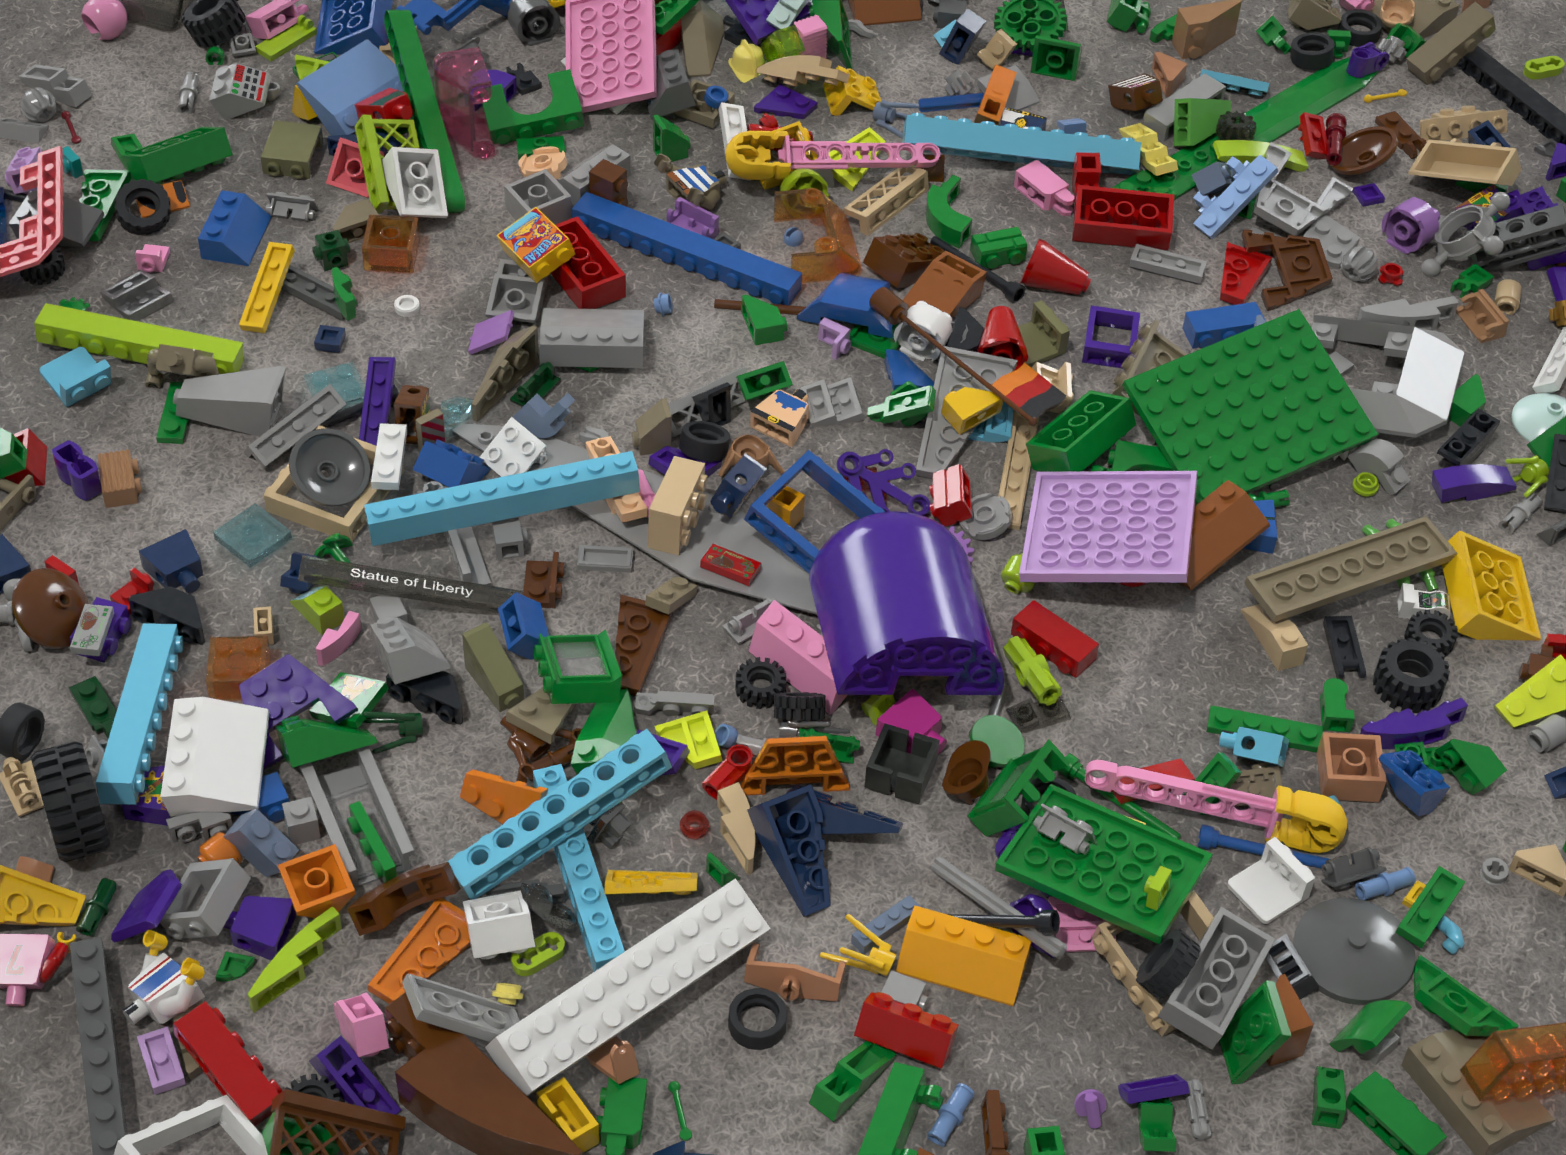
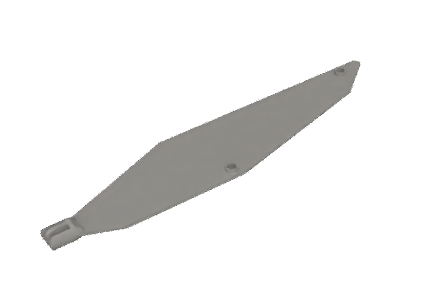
(778, 575)

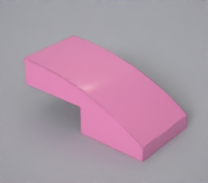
(336, 642)

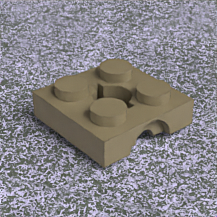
(701, 111)

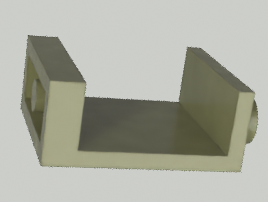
(290, 149)

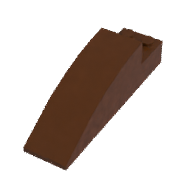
(465, 1093)

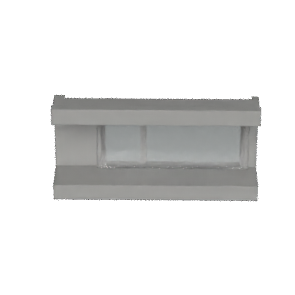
(332, 798)

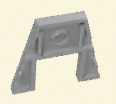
(1290, 209)
(1333, 237)

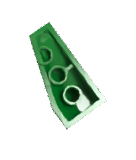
(604, 731)

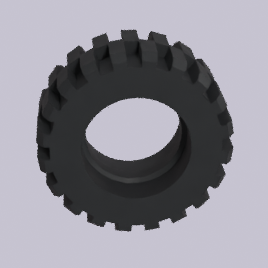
(70, 801)

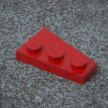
(1241, 273)

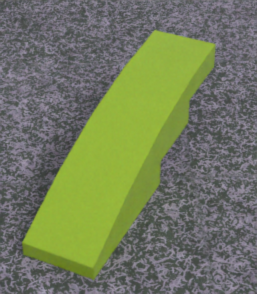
(1250, 150)
(288, 965)

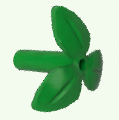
(332, 546)

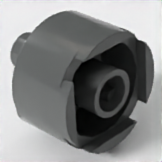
(533, 16)

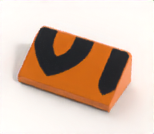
(177, 197)

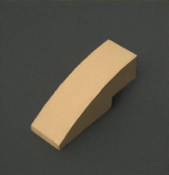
(737, 825)

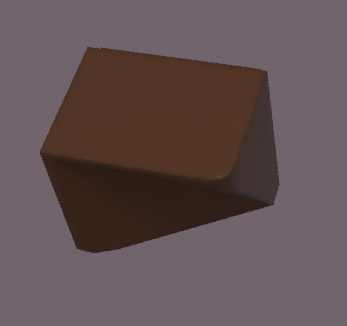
(935, 173)

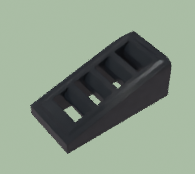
(1301, 981)

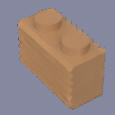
(118, 478)

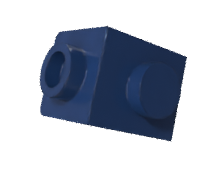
(290, 577)

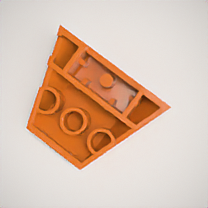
(795, 762)

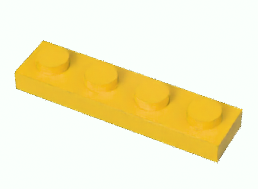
(267, 287)

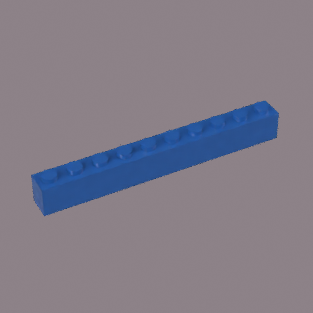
(688, 249)

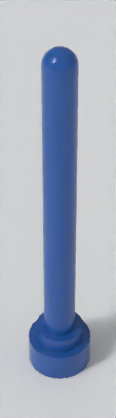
(1212, 838)

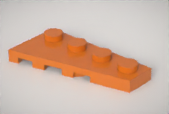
(426, 949)

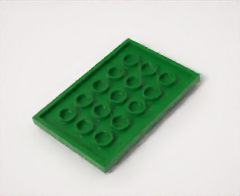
(1112, 872)

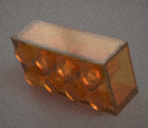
(1519, 1063)

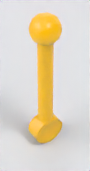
(1368, 98)

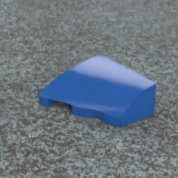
(903, 369)

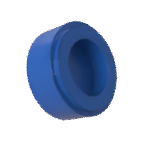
(715, 95)

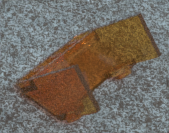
(832, 253)

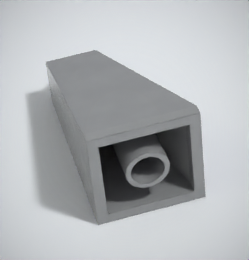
(234, 400)

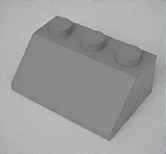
(577, 178)
(406, 650)

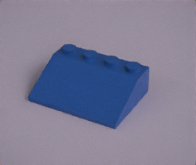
(349, 23)

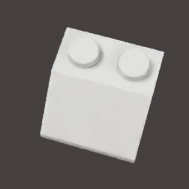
(498, 925)

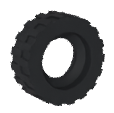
(145, 189)
(1168, 964)

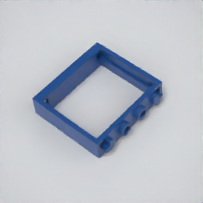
(785, 536)

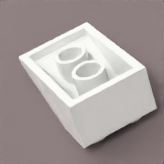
(415, 182)

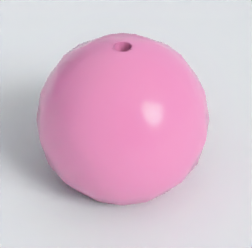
(106, 17)

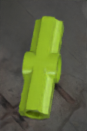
(1032, 670)

